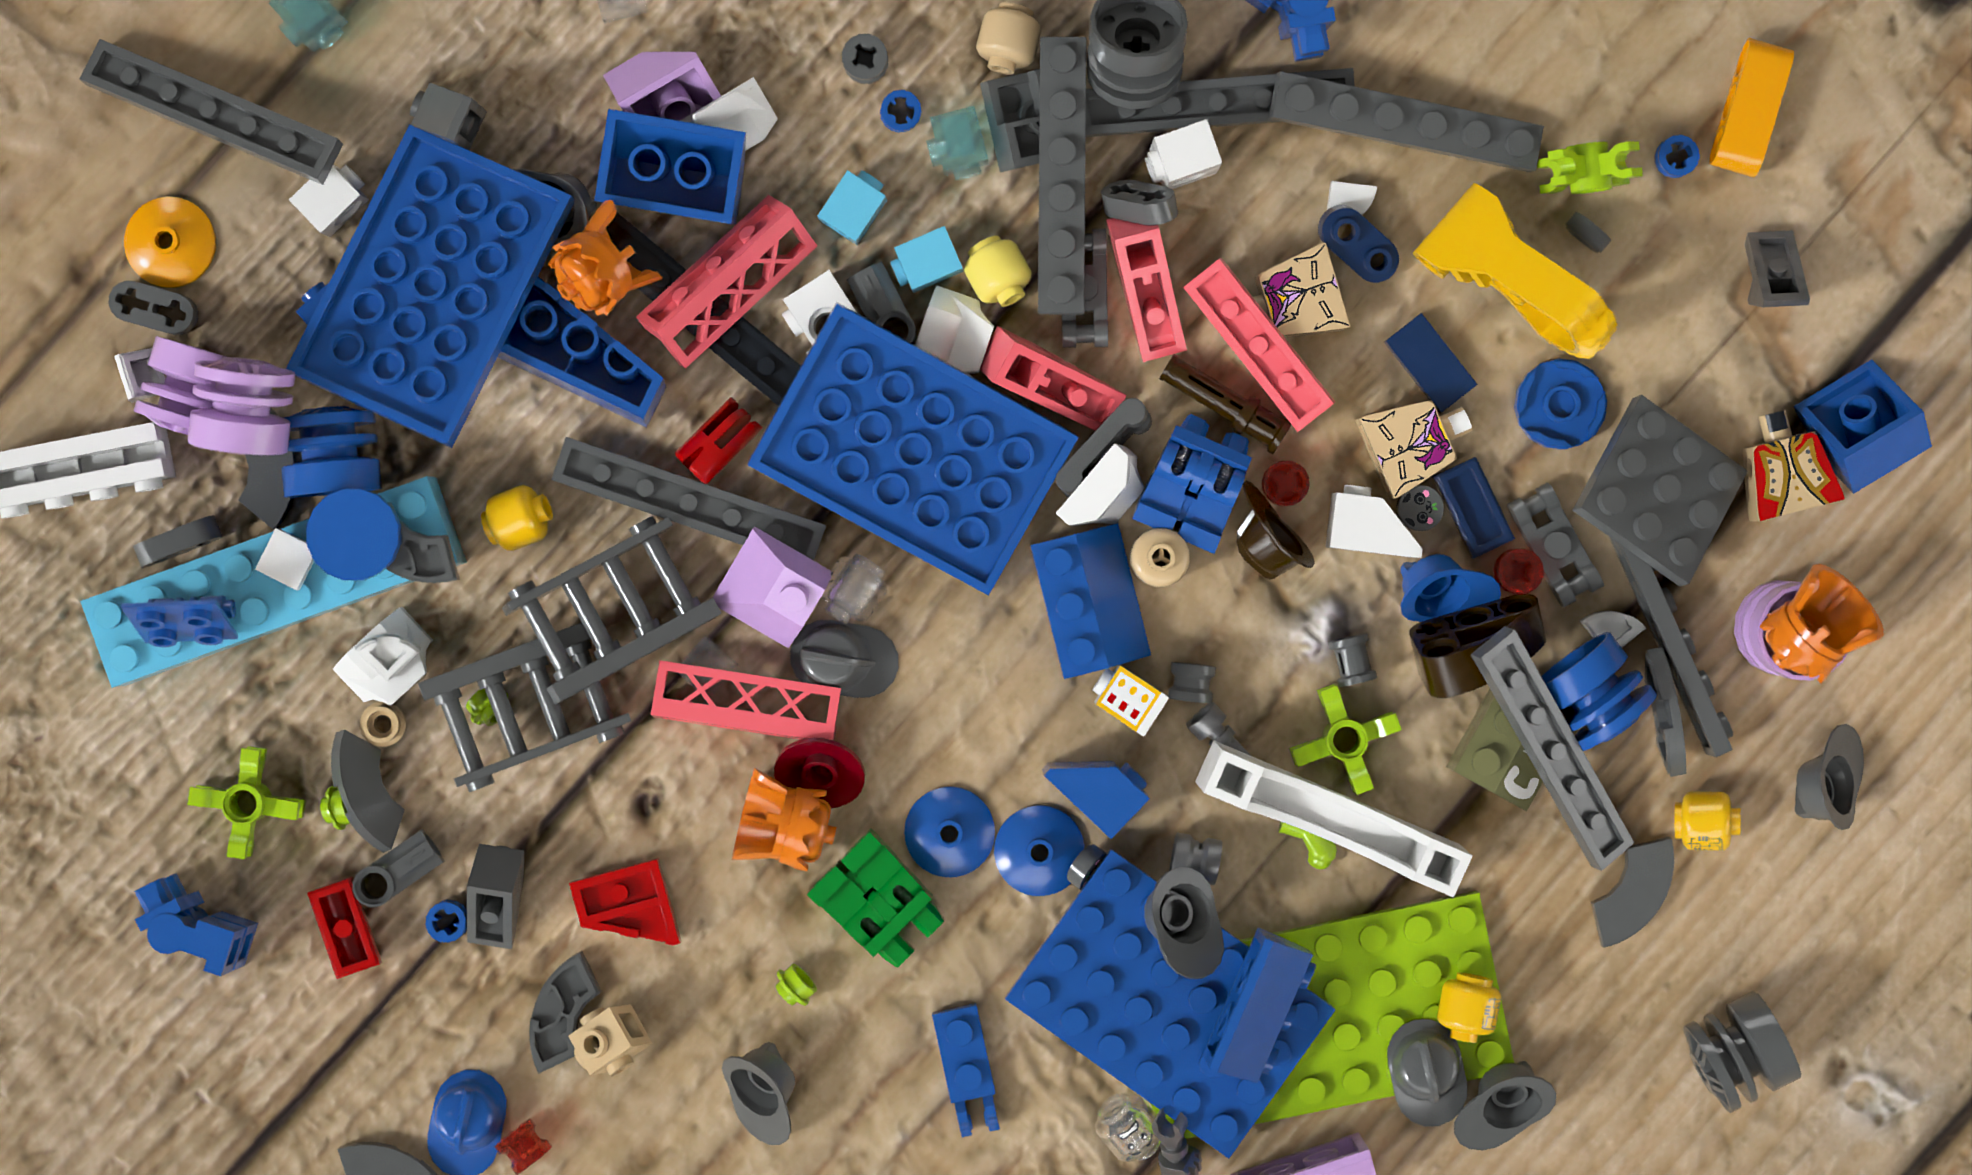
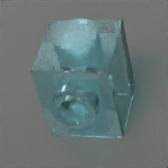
(310, 22)
(957, 143)

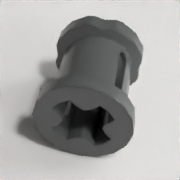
(1352, 660)

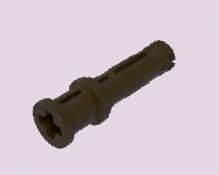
(1245, 414)

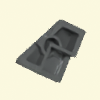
(1014, 118)

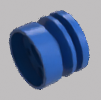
(330, 453)
(1598, 697)

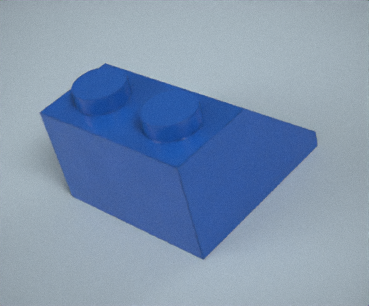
(1865, 425)
(1100, 791)

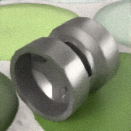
(1201, 857)

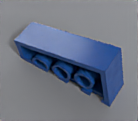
(579, 356)

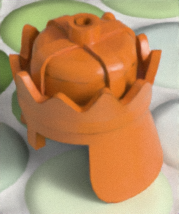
(593, 269)
(1821, 624)
(782, 823)

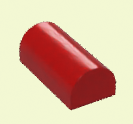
(344, 928)

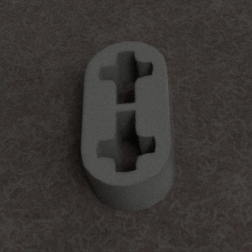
(1139, 202)
(151, 318)
(177, 541)

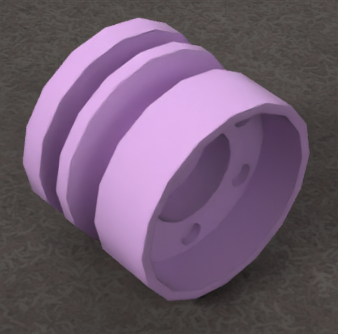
(176, 395)
(241, 407)
(1752, 638)

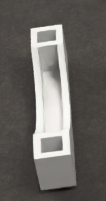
(1333, 816)

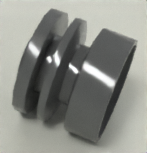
(1136, 51)
(1744, 1050)

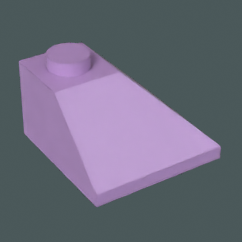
(662, 84)
(772, 587)

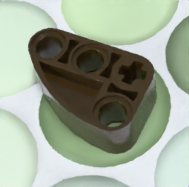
(1446, 642)

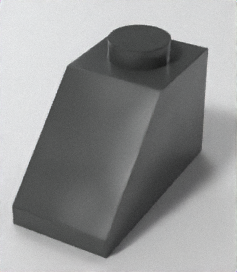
(447, 115)
(494, 895)

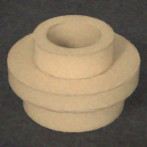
(369, 727)

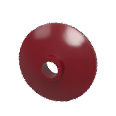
(824, 766)

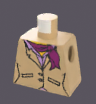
(1303, 295)
(1411, 443)

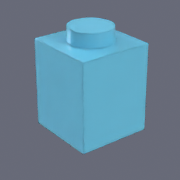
(853, 205)
(926, 260)

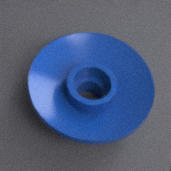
(955, 808)
(1032, 827)

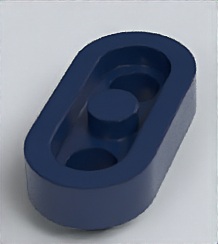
(1359, 245)

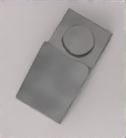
(1775, 270)

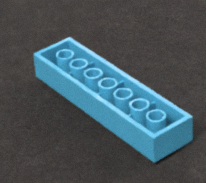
(260, 601)

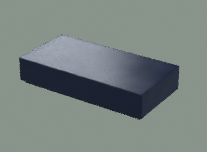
(1430, 363)
(1473, 507)

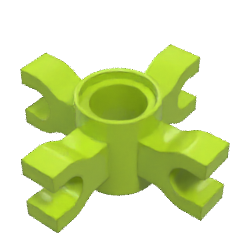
(1589, 167)
(1365, 732)
(243, 825)

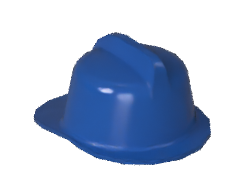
(1441, 587)
(466, 1123)

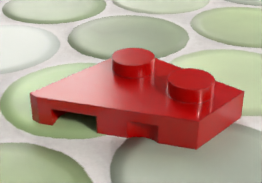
(627, 902)

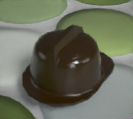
(1267, 540)

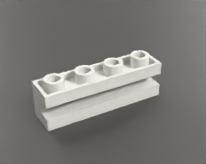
(84, 466)

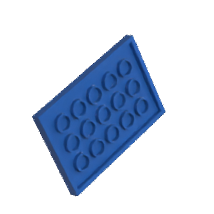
(430, 285)
(912, 449)
(1126, 1010)

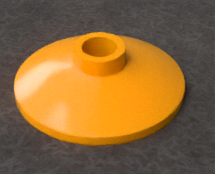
(191, 247)

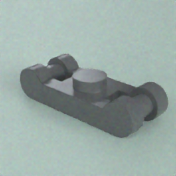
(1094, 297)
(1128, 419)
(1555, 544)

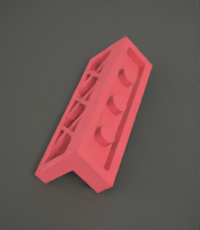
(725, 263)
(1259, 344)
(744, 720)

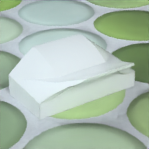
(739, 110)
(955, 330)
(1105, 491)
(367, 681)

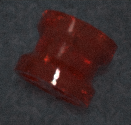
(1296, 480)
(1505, 570)
(523, 1146)

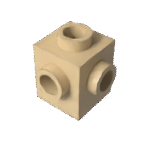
(609, 1040)

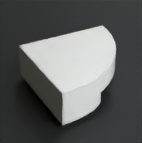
(1351, 195)
(1620, 625)
(387, 653)

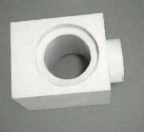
(333, 202)

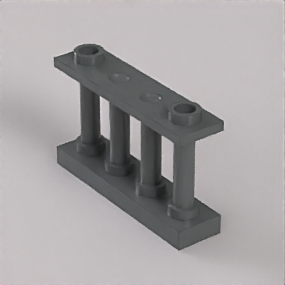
(609, 654)
(489, 676)

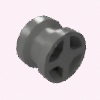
(869, 66)
(1191, 682)

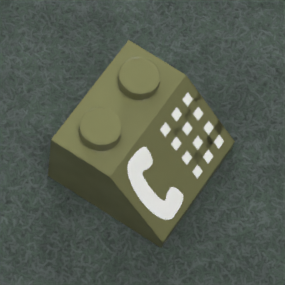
(1495, 757)

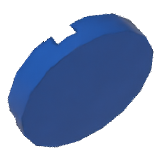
(1560, 404)
(353, 534)

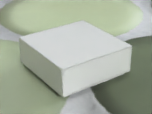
(286, 559)

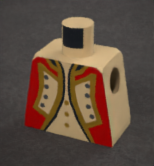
(1787, 471)

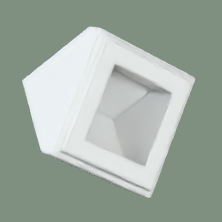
(134, 371)

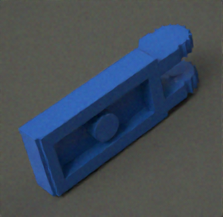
(966, 1063)

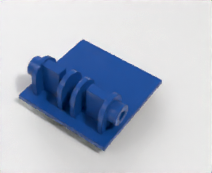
(173, 621)

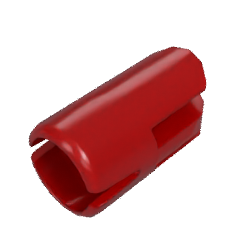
(718, 441)

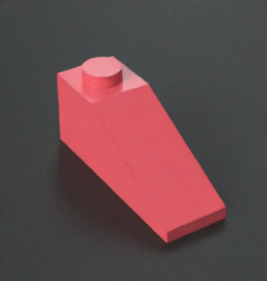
(1147, 288)
(1048, 379)

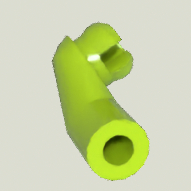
(1320, 849)

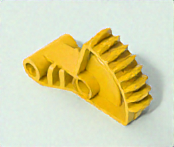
(1481, 246)

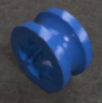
(911, 102)
(1688, 164)
(445, 934)

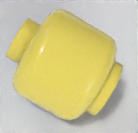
(997, 271)

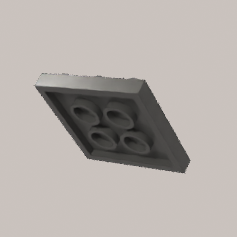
(1660, 490)

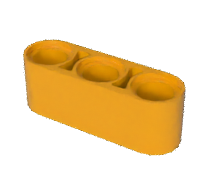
(1751, 107)

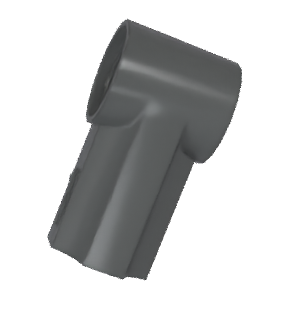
(880, 298)
(400, 868)

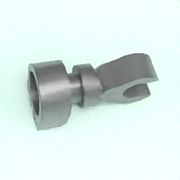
(1209, 724)
(1175, 1154)

